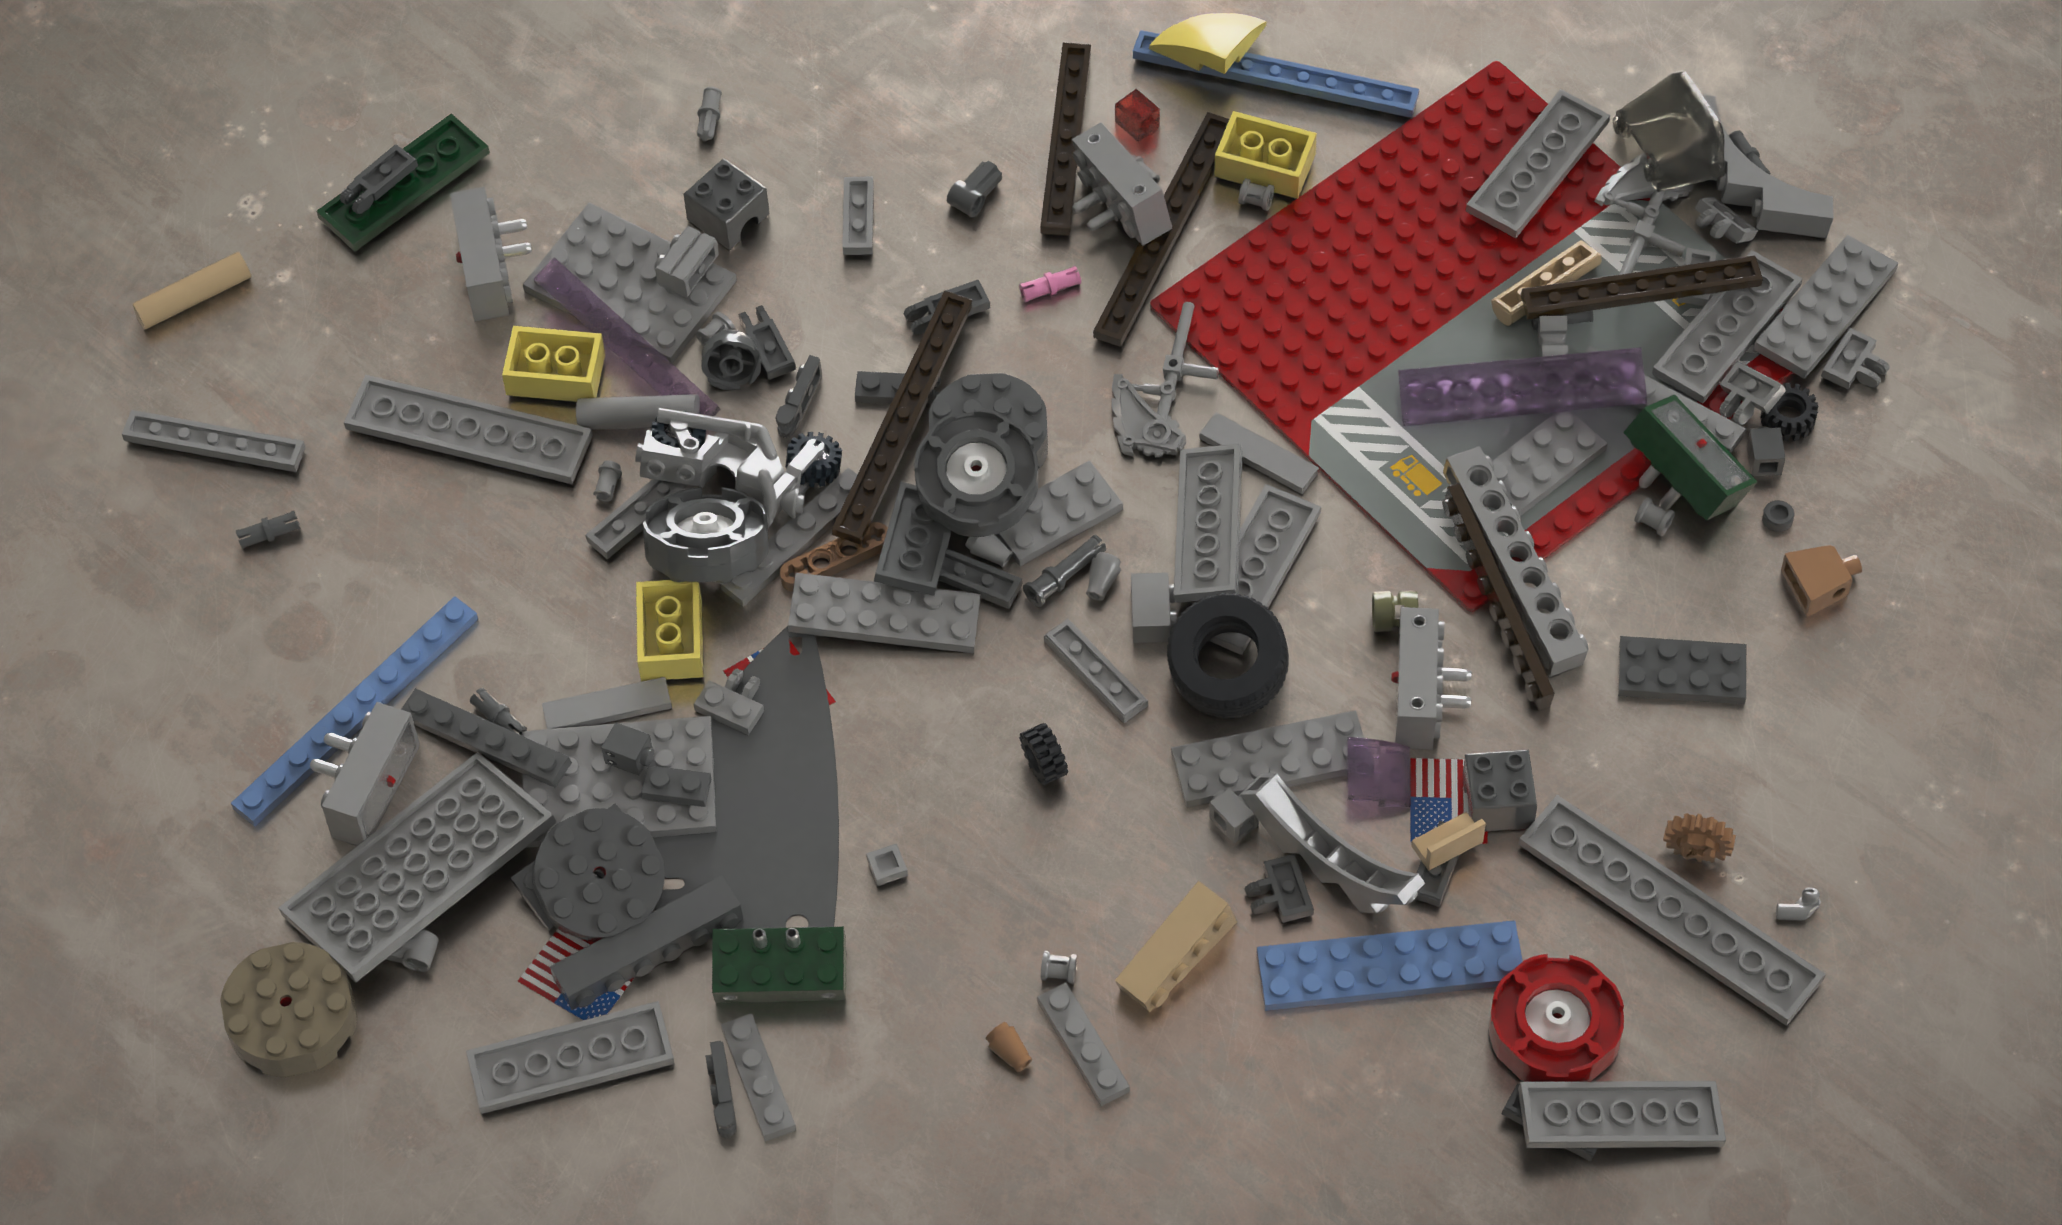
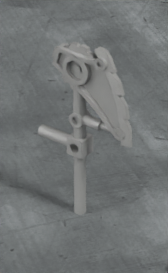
(1631, 185)
(1136, 421)

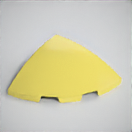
(1209, 40)

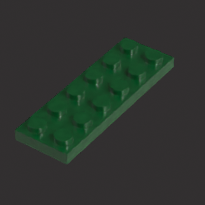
(441, 157)

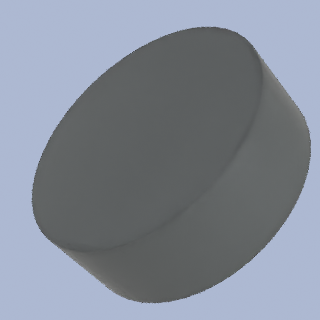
(1778, 516)

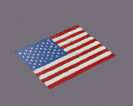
(1436, 794)
(540, 979)

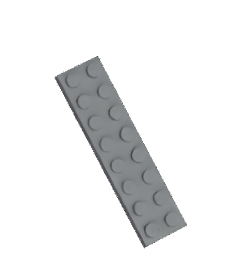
(468, 429)

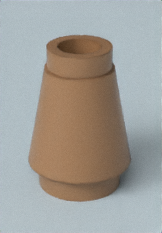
(1008, 1046)

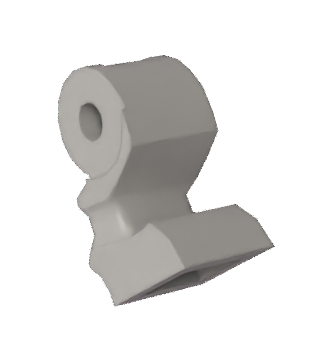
(1552, 335)

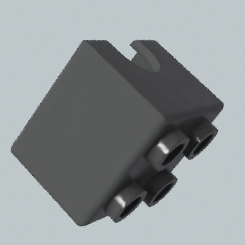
(725, 202)
(1500, 789)

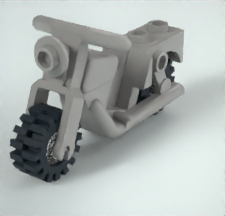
(678, 454)

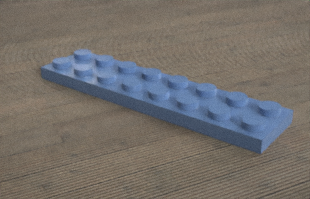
(1387, 965)

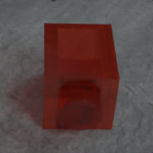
(1137, 115)

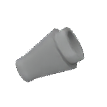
(990, 549)
(1102, 575)

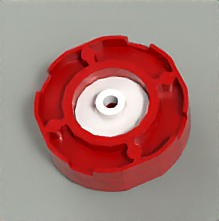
(1556, 1020)

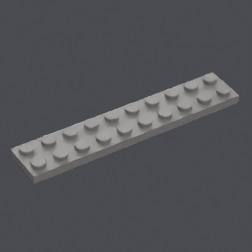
(1672, 910)

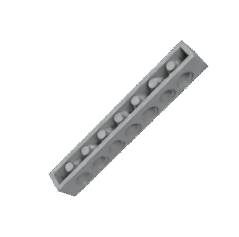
(1554, 654)

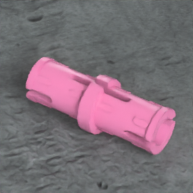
(1050, 284)

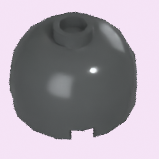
(730, 359)

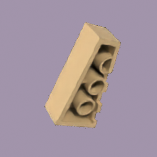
(1176, 947)

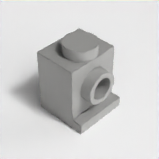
(1232, 815)

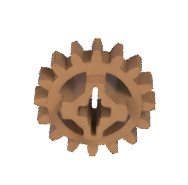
(1699, 838)

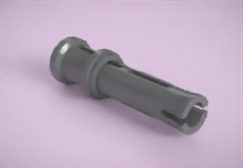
(1054, 578)

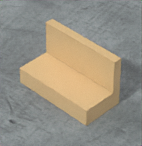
(1449, 840)

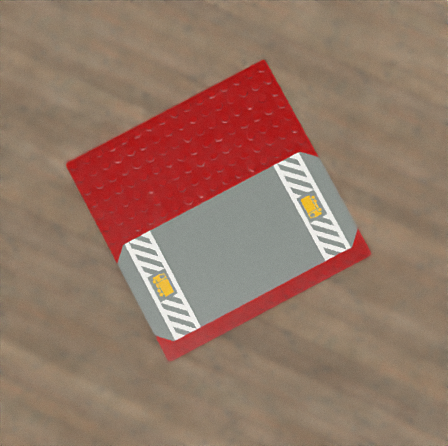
(1397, 276)

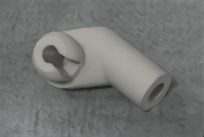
(1802, 908)

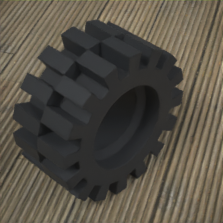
(1793, 426)
(1043, 753)

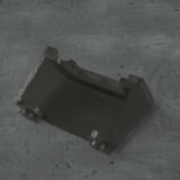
(1674, 132)

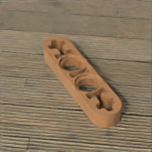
(832, 552)

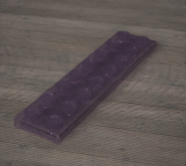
(1522, 386)

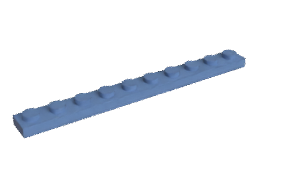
(1300, 79)
(348, 715)

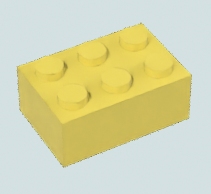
(1265, 153)
(553, 364)
(669, 630)

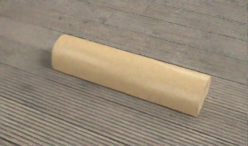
(1563, 268)
(191, 290)

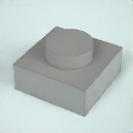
(886, 864)

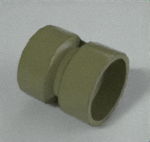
(1384, 608)

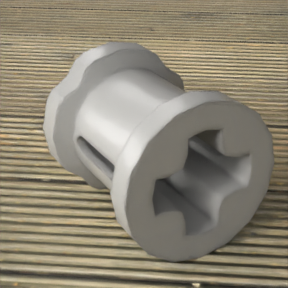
(1256, 194)
(719, 323)
(1654, 516)
(1058, 967)

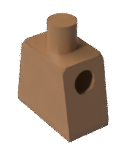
(1819, 576)

